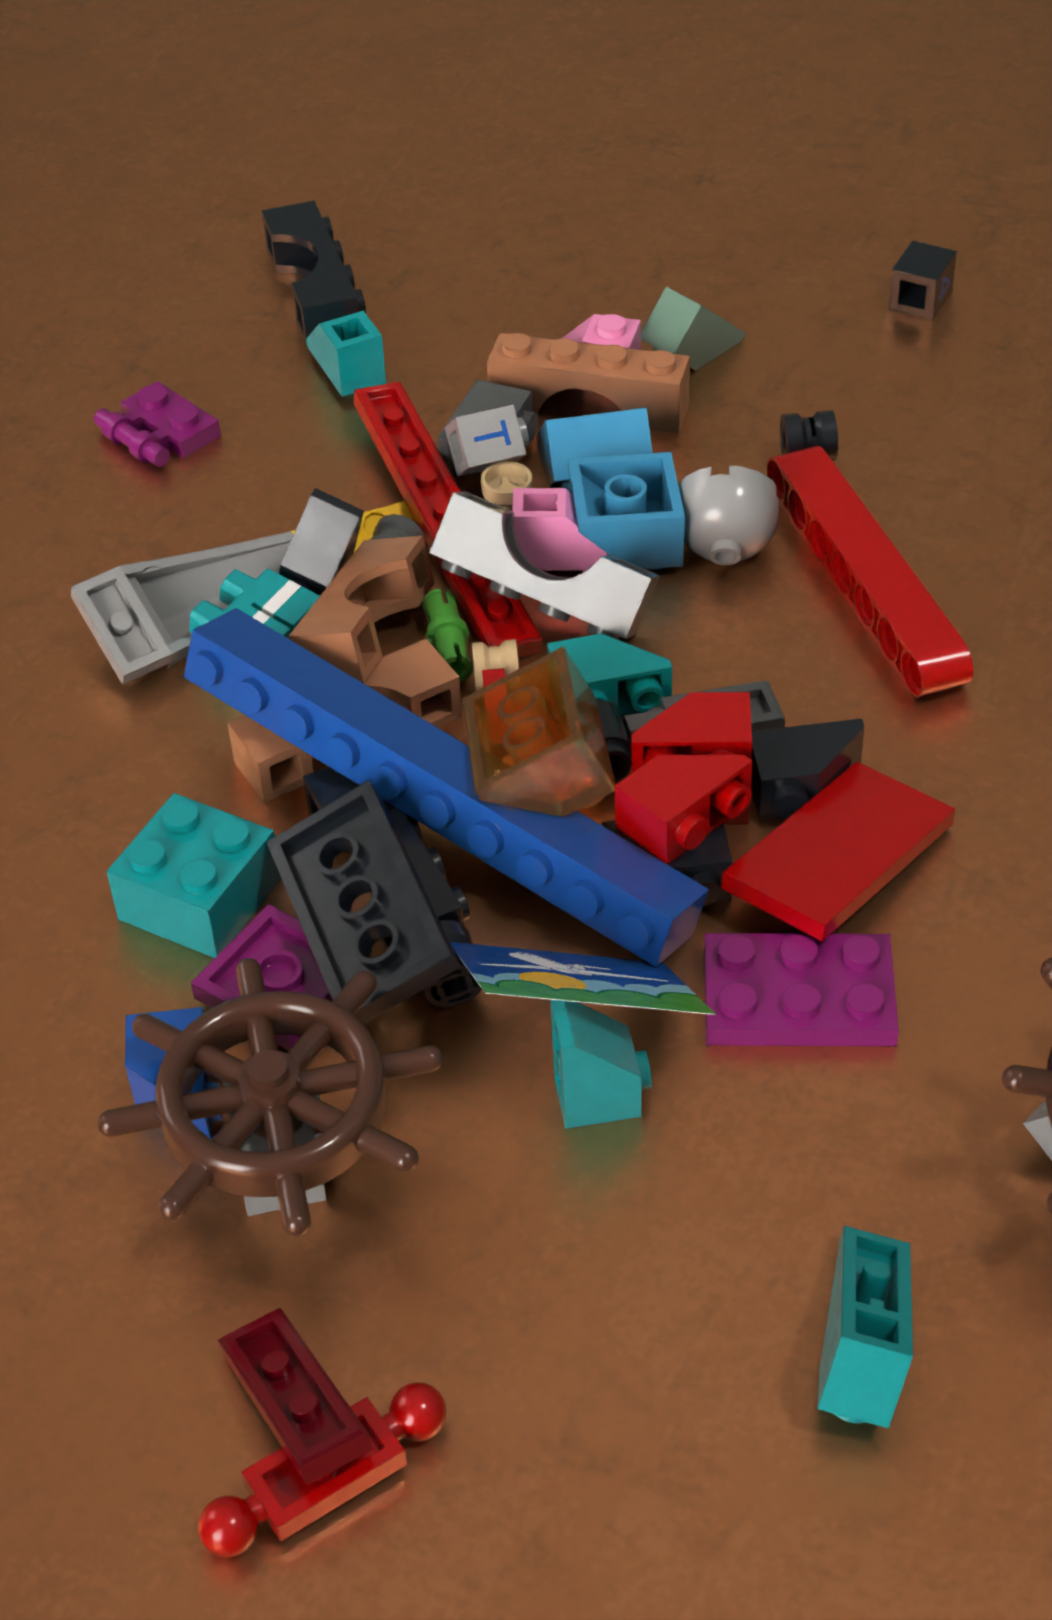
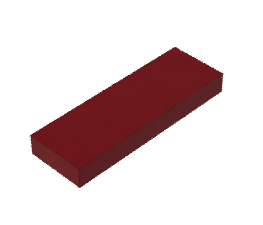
(295, 1396)

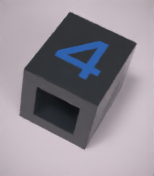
(922, 280)

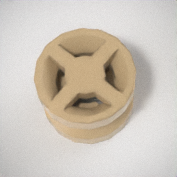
(494, 657)

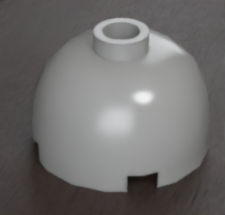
(728, 513)

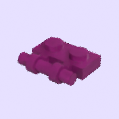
(156, 423)

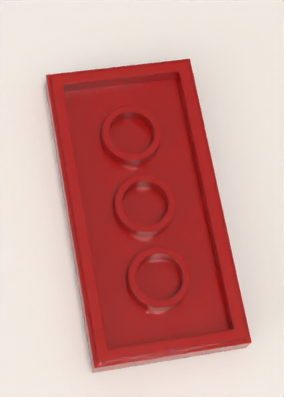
(838, 850)

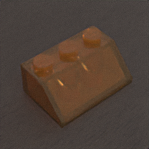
(539, 739)

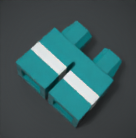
(267, 598)

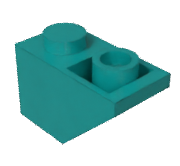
(349, 352)
(620, 671)

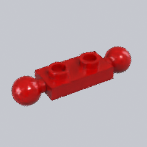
(288, 1504)

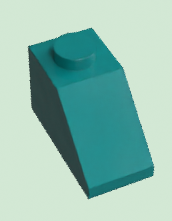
(595, 1066)

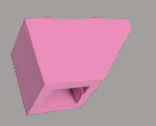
(549, 530)

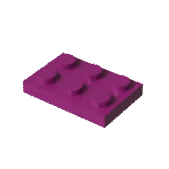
(800, 990)

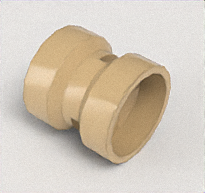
(501, 478)

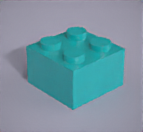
(194, 875)

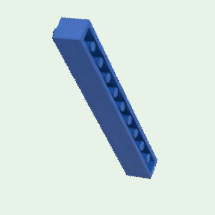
(431, 780)

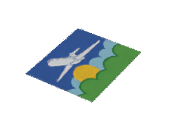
(577, 978)

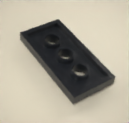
(397, 907)

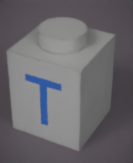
(486, 439)

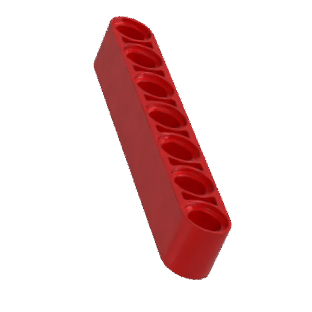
(870, 573)

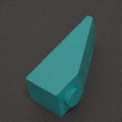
(867, 1329)

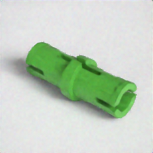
(448, 631)

